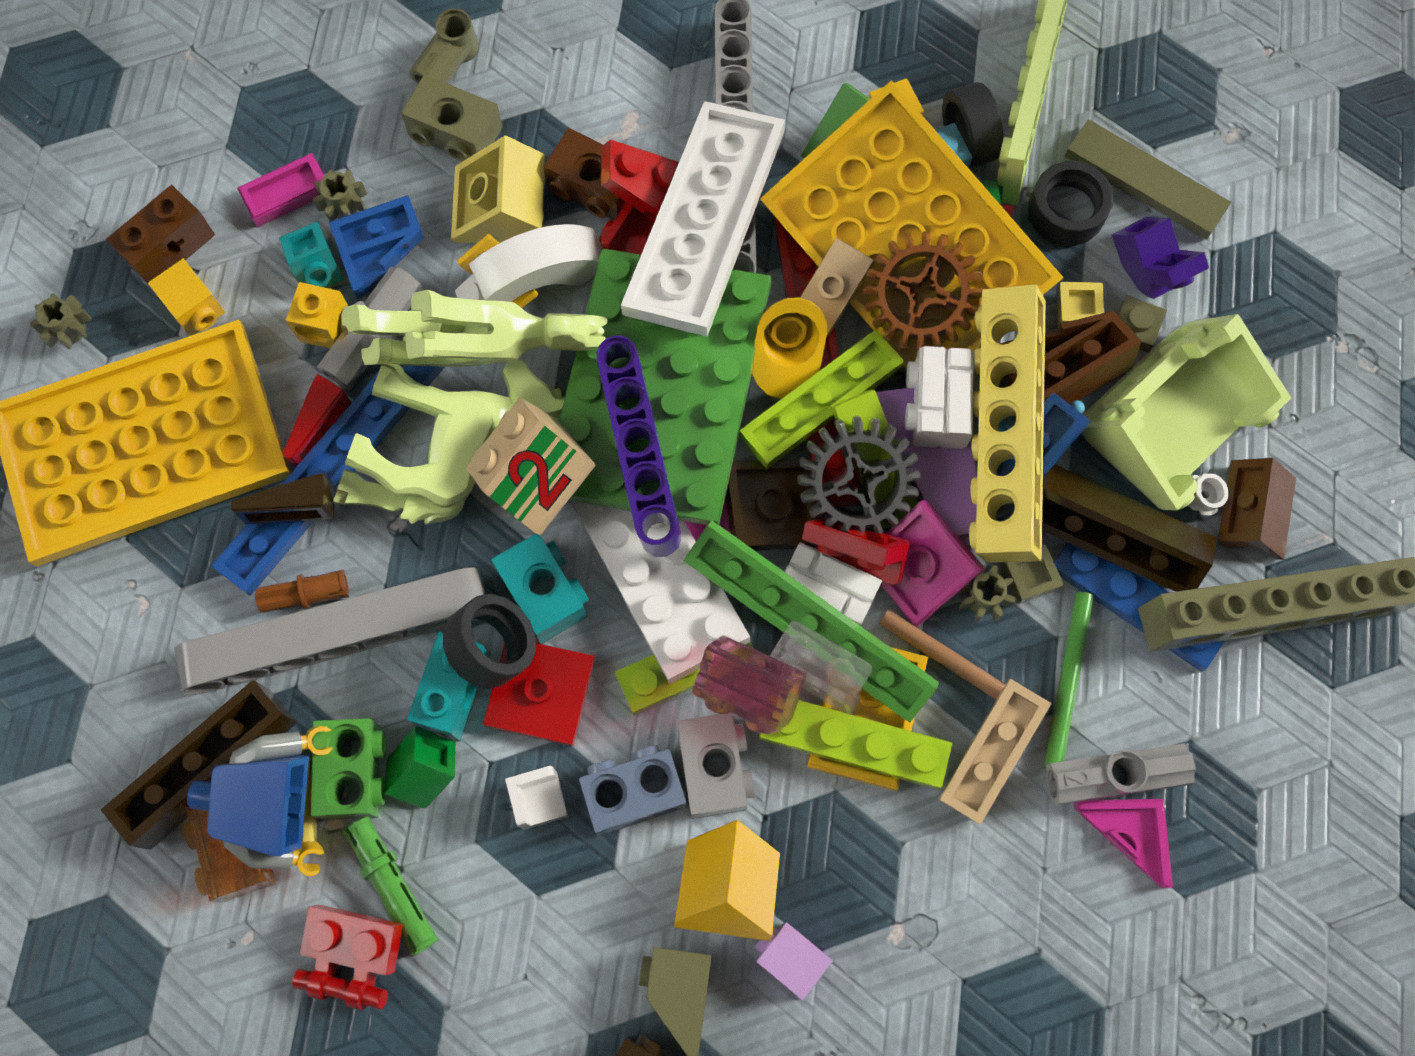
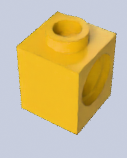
(187, 298)
(316, 315)

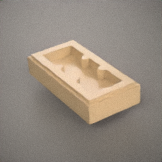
(837, 281)

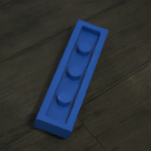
(1122, 594)

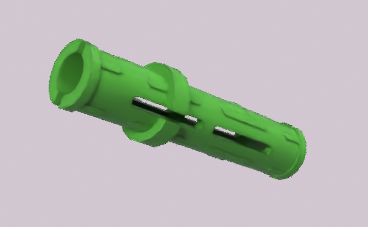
(380, 868)

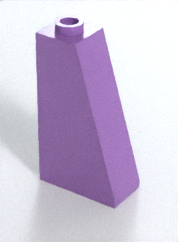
(944, 471)

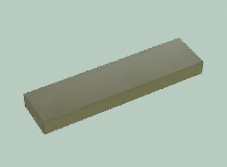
(1148, 179)

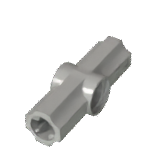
(344, 360)
(1145, 771)

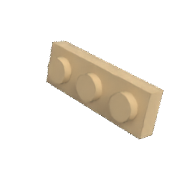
(994, 751)

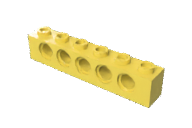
(1020, 535)

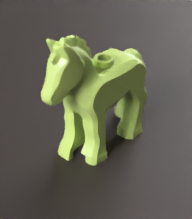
(466, 331)
(461, 427)

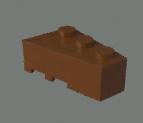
(1085, 356)

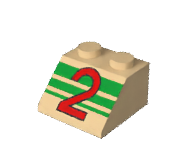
(530, 465)

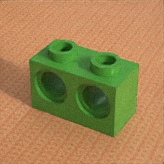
(334, 771)

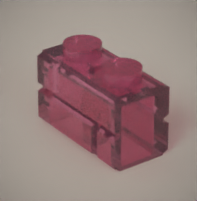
(748, 685)

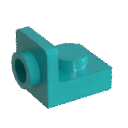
(310, 256)

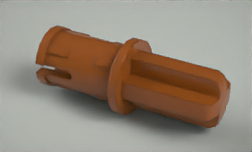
(303, 591)

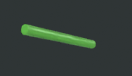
(1069, 678)

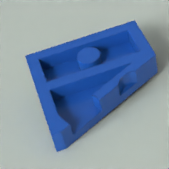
(376, 241)

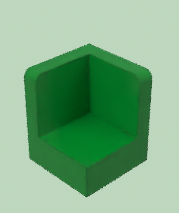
(420, 768)

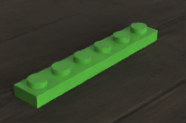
(783, 600)

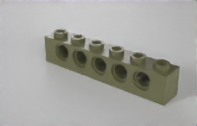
(1278, 604)

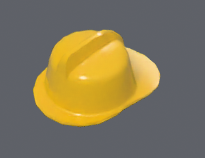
(788, 345)

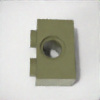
(439, 103)

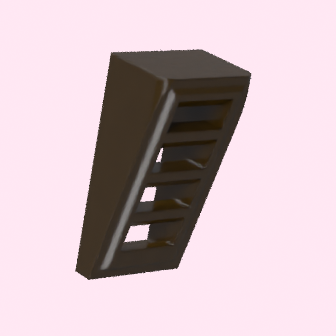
(292, 502)

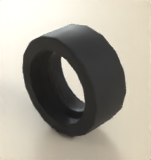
(977, 120)
(1083, 178)
(467, 657)

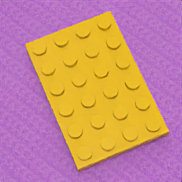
(897, 177)
(138, 442)

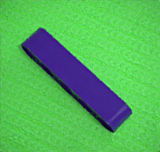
(633, 425)

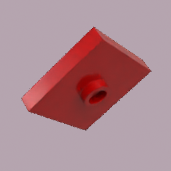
(544, 697)

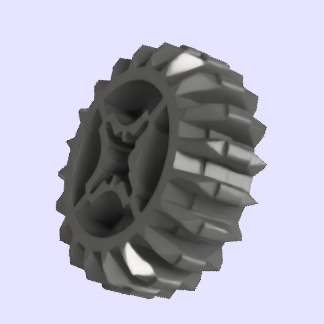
(879, 470)

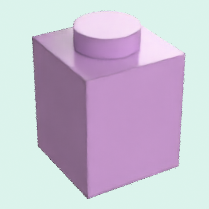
(792, 960)

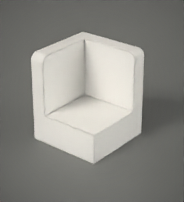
(536, 797)

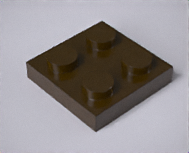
(767, 504)

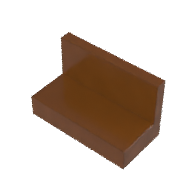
(1258, 506)

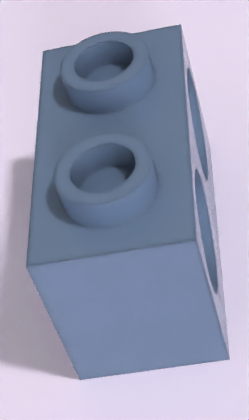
(636, 803)

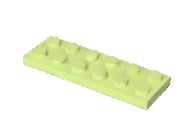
(1032, 89)

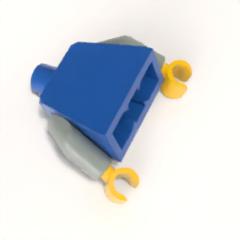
(260, 801)

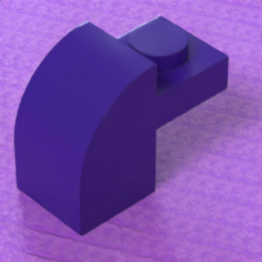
(1154, 258)

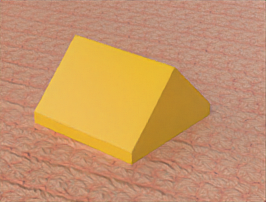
(728, 883)

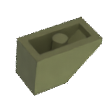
(678, 992)

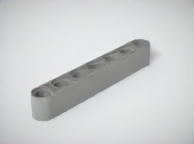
(325, 632)

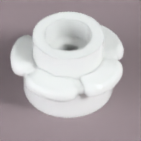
(1215, 492)

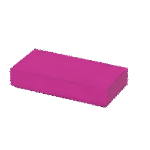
(282, 190)

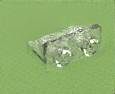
(830, 669)

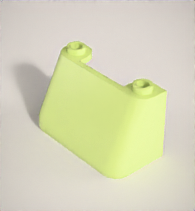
(1184, 406)

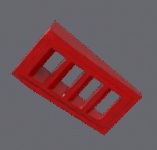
(320, 410)

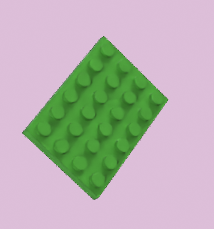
(693, 389)

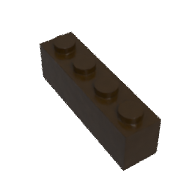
(1125, 531)
(158, 797)

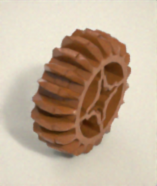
(936, 255)

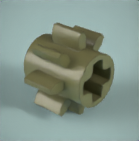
(339, 195)
(60, 321)
(998, 593)

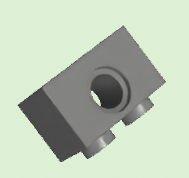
(710, 736)

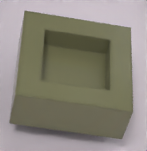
(1142, 319)
(1033, 577)

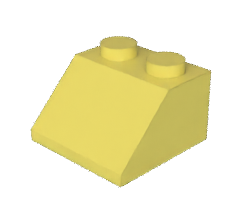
(498, 192)

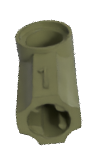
(444, 51)

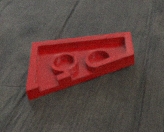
(636, 175)

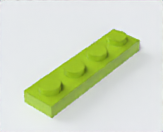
(809, 405)
(865, 744)

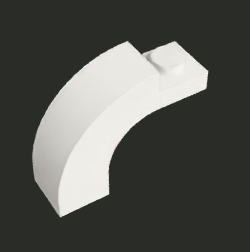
(533, 260)

